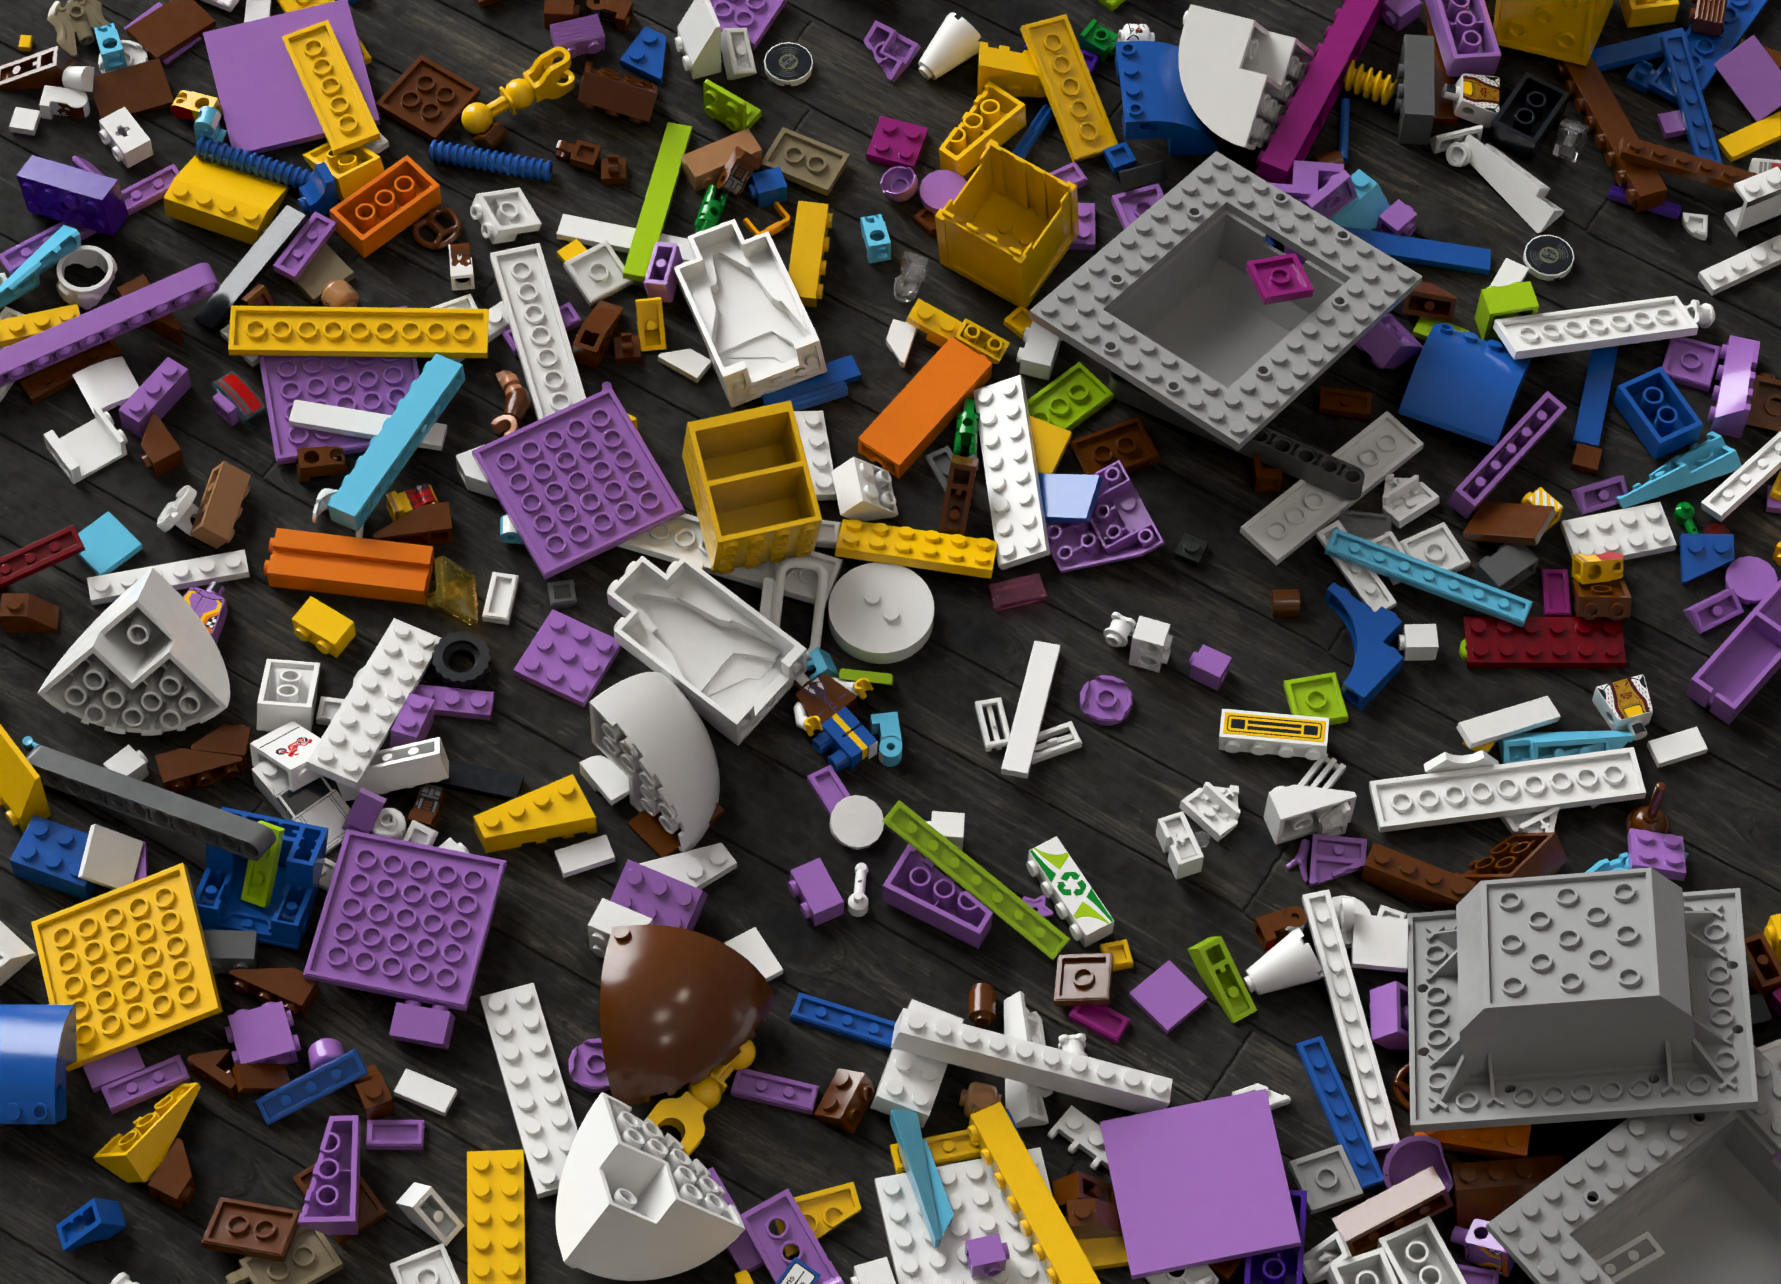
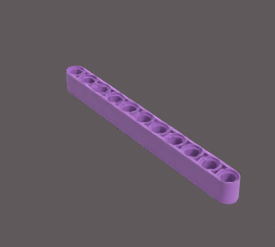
(106, 322)

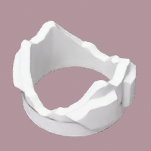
(89, 257)

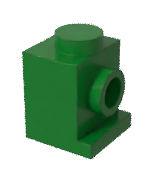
(1098, 40)

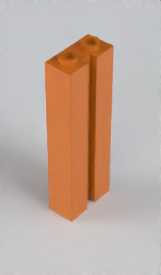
(924, 407)
(350, 566)

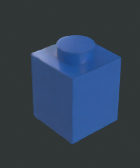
(768, 187)

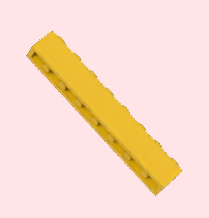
(1029, 1197)

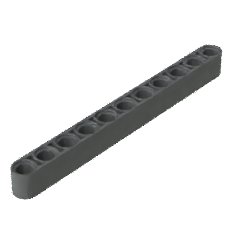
(1273, 447)
(151, 803)

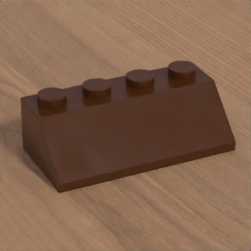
(1491, 1187)

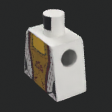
(1474, 98)
(1625, 705)

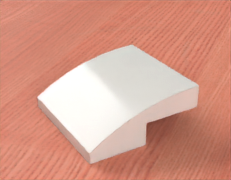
(106, 383)

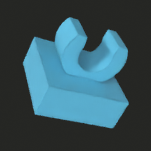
(823, 663)

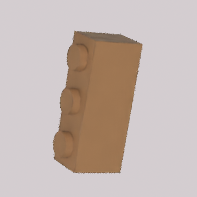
(706, 163)
(221, 505)

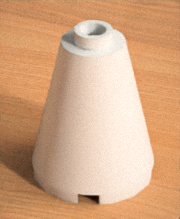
(950, 47)
(1284, 966)

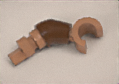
(517, 403)

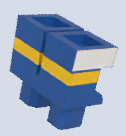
(846, 739)

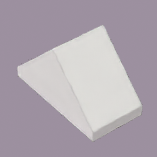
(1318, 1259)

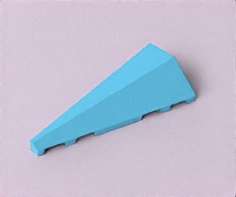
(47, 256)
(1693, 467)

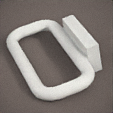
(774, 591)

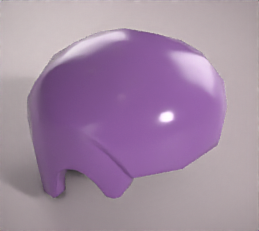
(899, 183)

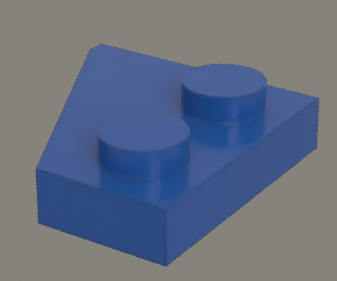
(646, 55)
(1704, 553)

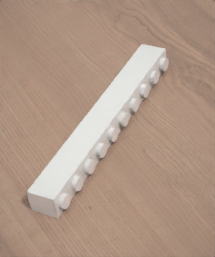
(1030, 1062)

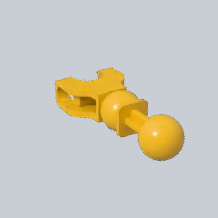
(538, 83)
(688, 1110)

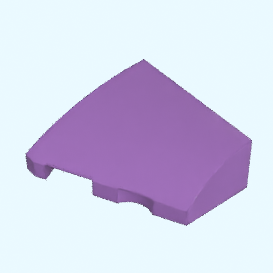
(890, 49)

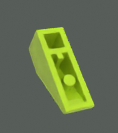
(1222, 977)

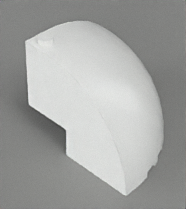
(1238, 74)
(142, 665)
(663, 750)
(636, 1201)

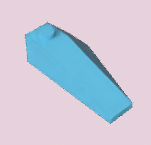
(1366, 208)

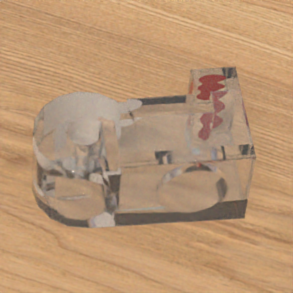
(909, 282)

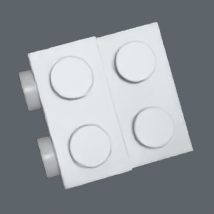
(504, 214)

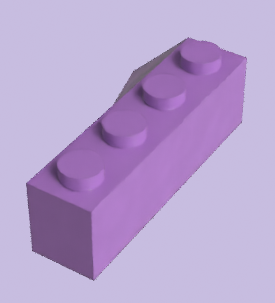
(1735, 386)
(936, 899)
(333, 1193)

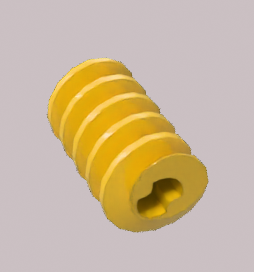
(1369, 83)

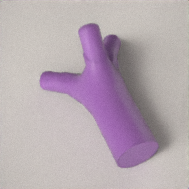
(1301, 859)

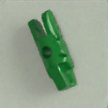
(710, 209)
(967, 428)

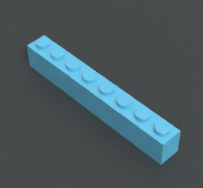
(396, 442)

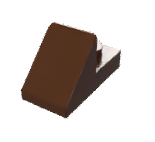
(212, 1069)

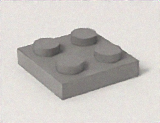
(1326, 1178)

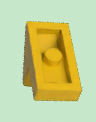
(650, 324)

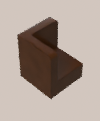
(1265, 477)

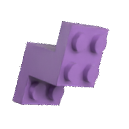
(1307, 178)

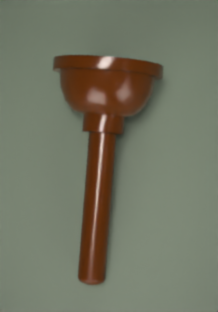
(1650, 816)

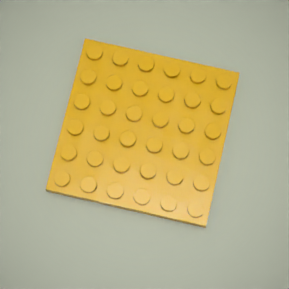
(129, 964)

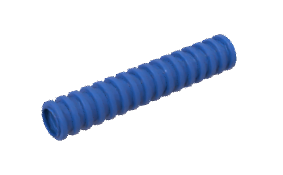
(490, 161)
(252, 163)

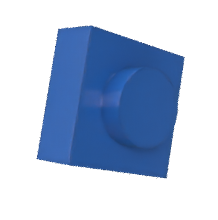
(1119, 157)

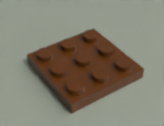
(428, 98)

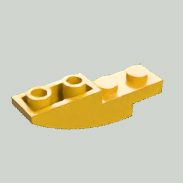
(942, 327)

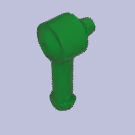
(1684, 516)

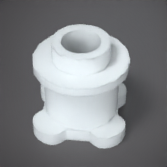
(1702, 314)
(1119, 630)
(1073, 1043)

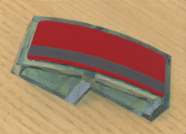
(240, 394)

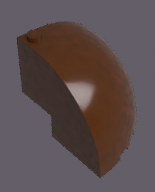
(674, 1008)

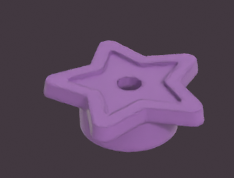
(1039, 904)

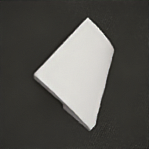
(605, 778)

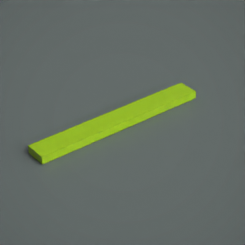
(657, 200)
(976, 880)

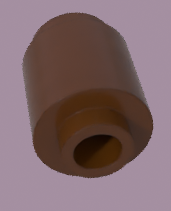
(982, 1004)

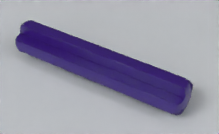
(1668, 209)

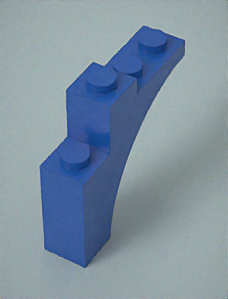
(1371, 635)

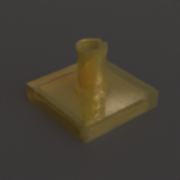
(454, 590)

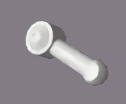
(858, 901)

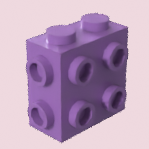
(263, 1035)

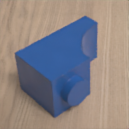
(319, 192)
(92, 1222)

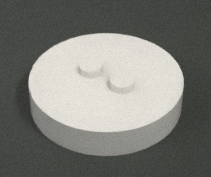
(881, 613)

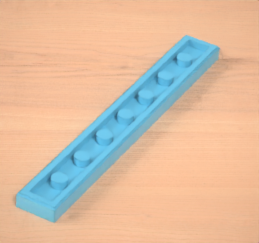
(1428, 577)

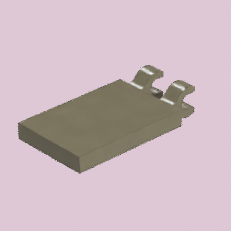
(321, 270)
(307, 1262)

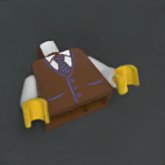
(824, 698)

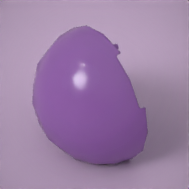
(1415, 1155)

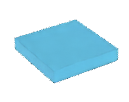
(107, 544)

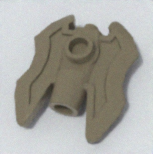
(76, 20)

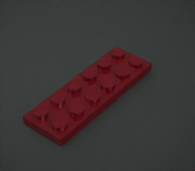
(1544, 643)

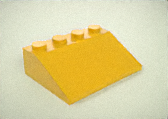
(223, 200)
(19, 785)

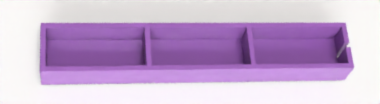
(1742, 661)

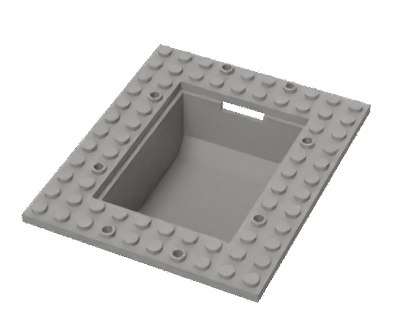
(1184, 319)
(1578, 1003)
(1694, 1185)

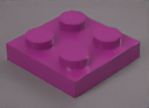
(896, 143)
(1279, 279)

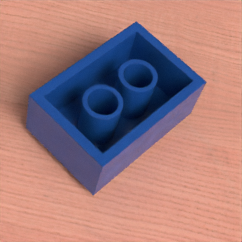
(1657, 413)
(52, 857)

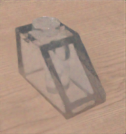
(1570, 139)

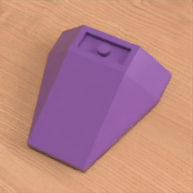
(1116, 531)

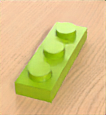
(262, 873)

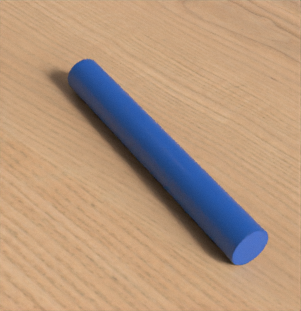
(1344, 128)

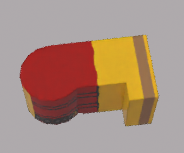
(188, 104)
(407, 501)
(1597, 567)

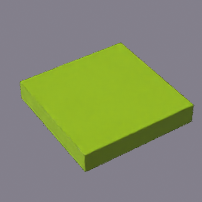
(1317, 697)

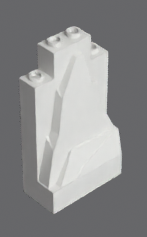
(748, 313)
(706, 643)

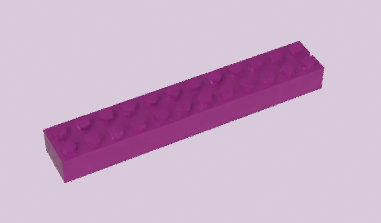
(1318, 89)

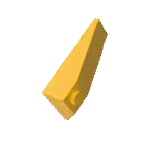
(147, 1144)

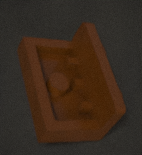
(846, 1099)

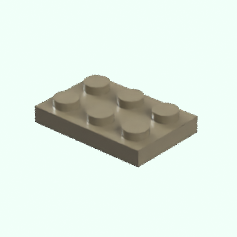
(806, 161)

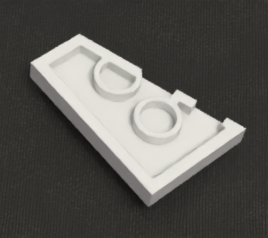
(696, 866)

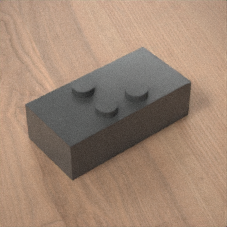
(1416, 90)

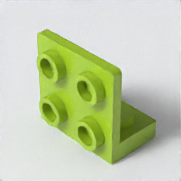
(728, 107)

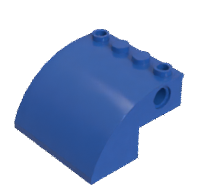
(1156, 99)
(1464, 384)
(293, 890)
(33, 1061)

